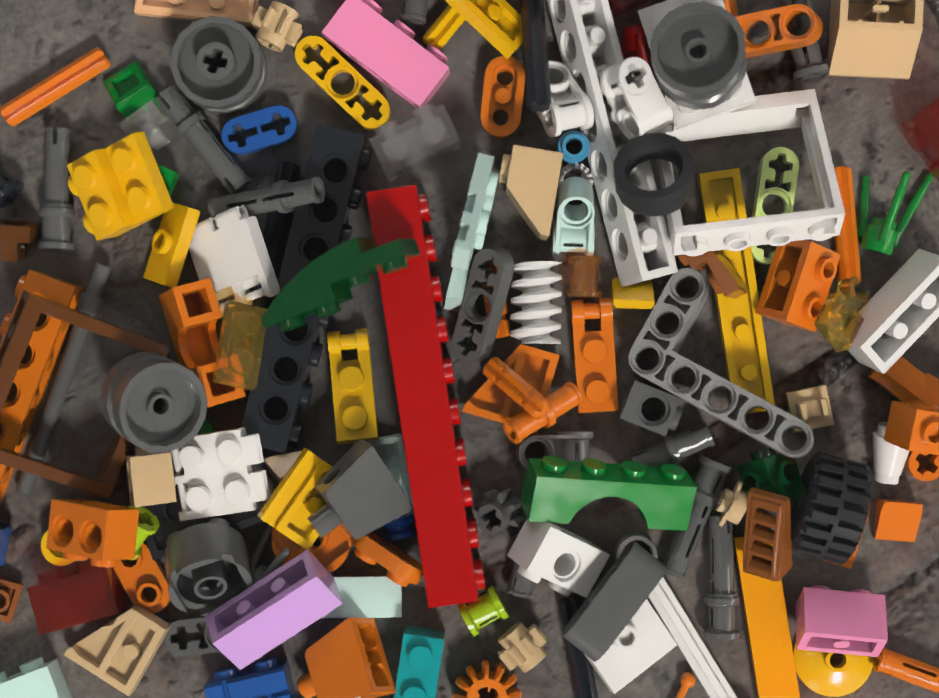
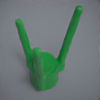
(885, 234)

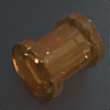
(584, 276)

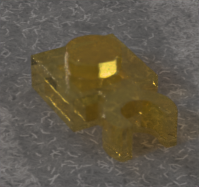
(839, 316)

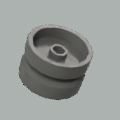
(694, 31)
(206, 45)
(153, 402)

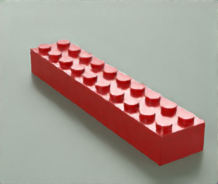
(425, 403)

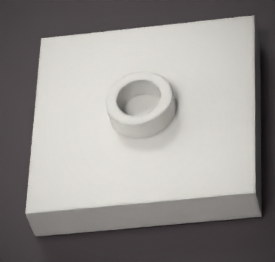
(635, 649)

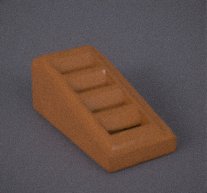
(760, 558)

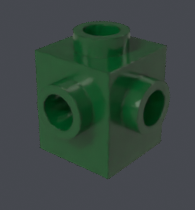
(772, 474)

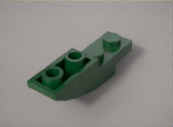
(329, 277)

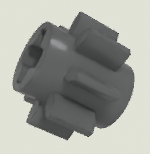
(500, 513)

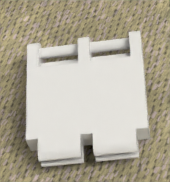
(233, 256)
(220, 474)

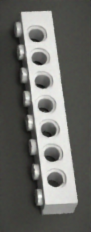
(587, 48)

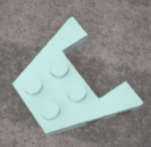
(472, 228)

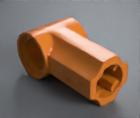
(908, 383)

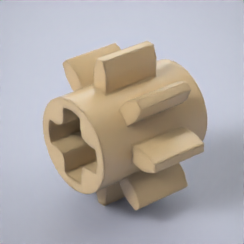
(277, 26)
(522, 647)

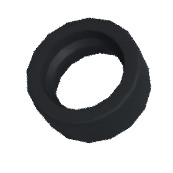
(652, 147)

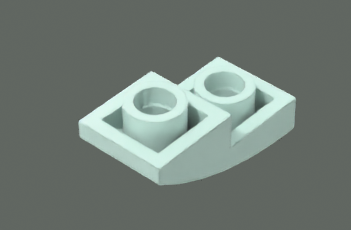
(367, 597)

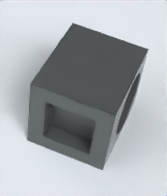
(634, 398)

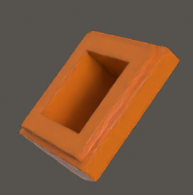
(897, 519)

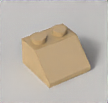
(532, 185)

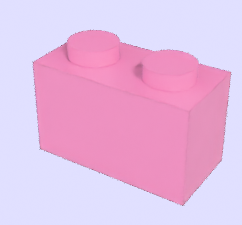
(841, 621)

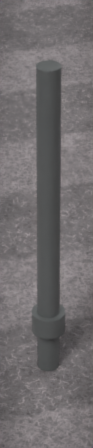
(90, 303)

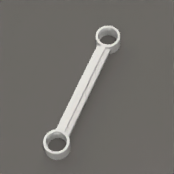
(683, 631)

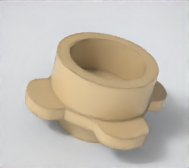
(732, 505)

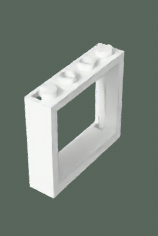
(768, 114)

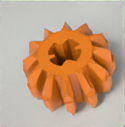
(486, 678)

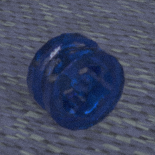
(400, 528)

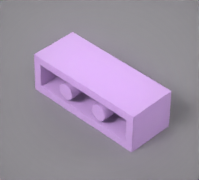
(273, 610)

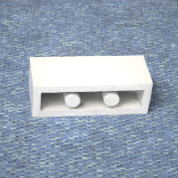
(898, 313)

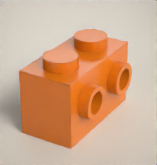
(798, 283)

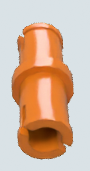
(524, 424)

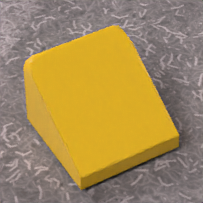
(632, 296)

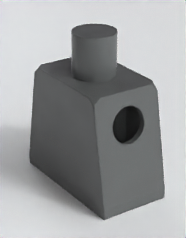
(358, 494)

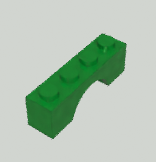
(560, 488)

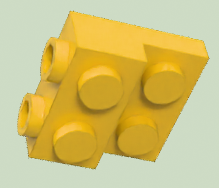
(119, 187)

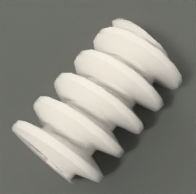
(536, 302)

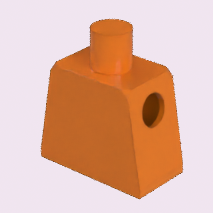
(347, 663)

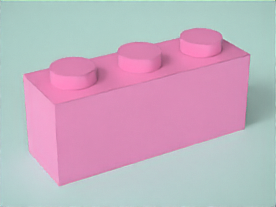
(387, 51)

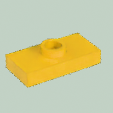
(171, 245)

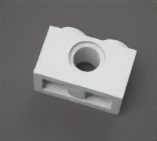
(557, 556)

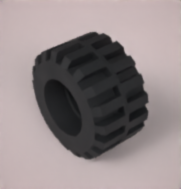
(835, 509)

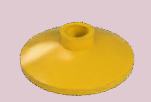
(830, 680)

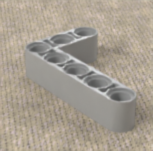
(706, 381)

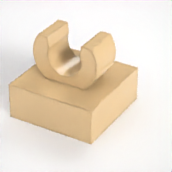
(810, 406)

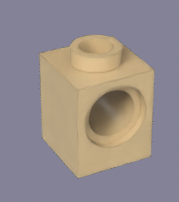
(150, 478)

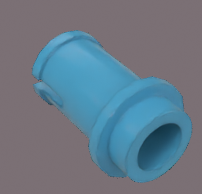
(579, 140)

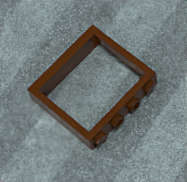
(11, 355)

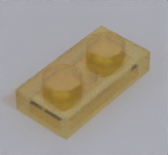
(240, 346)

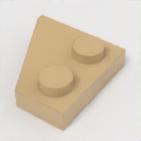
(121, 648)

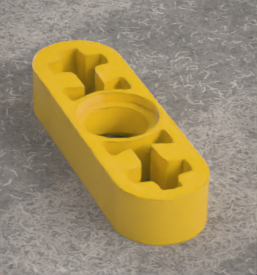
(328, 54)

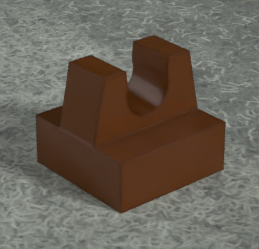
(16, 236)

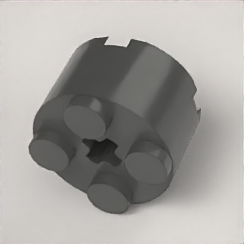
(206, 566)

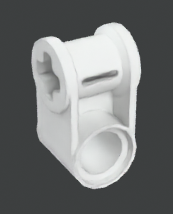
(639, 101)
(568, 105)

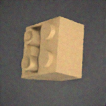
(874, 38)

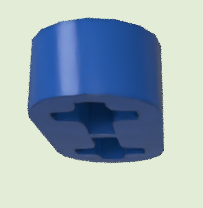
(257, 120)

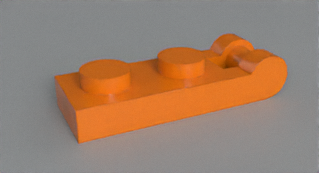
(594, 356)

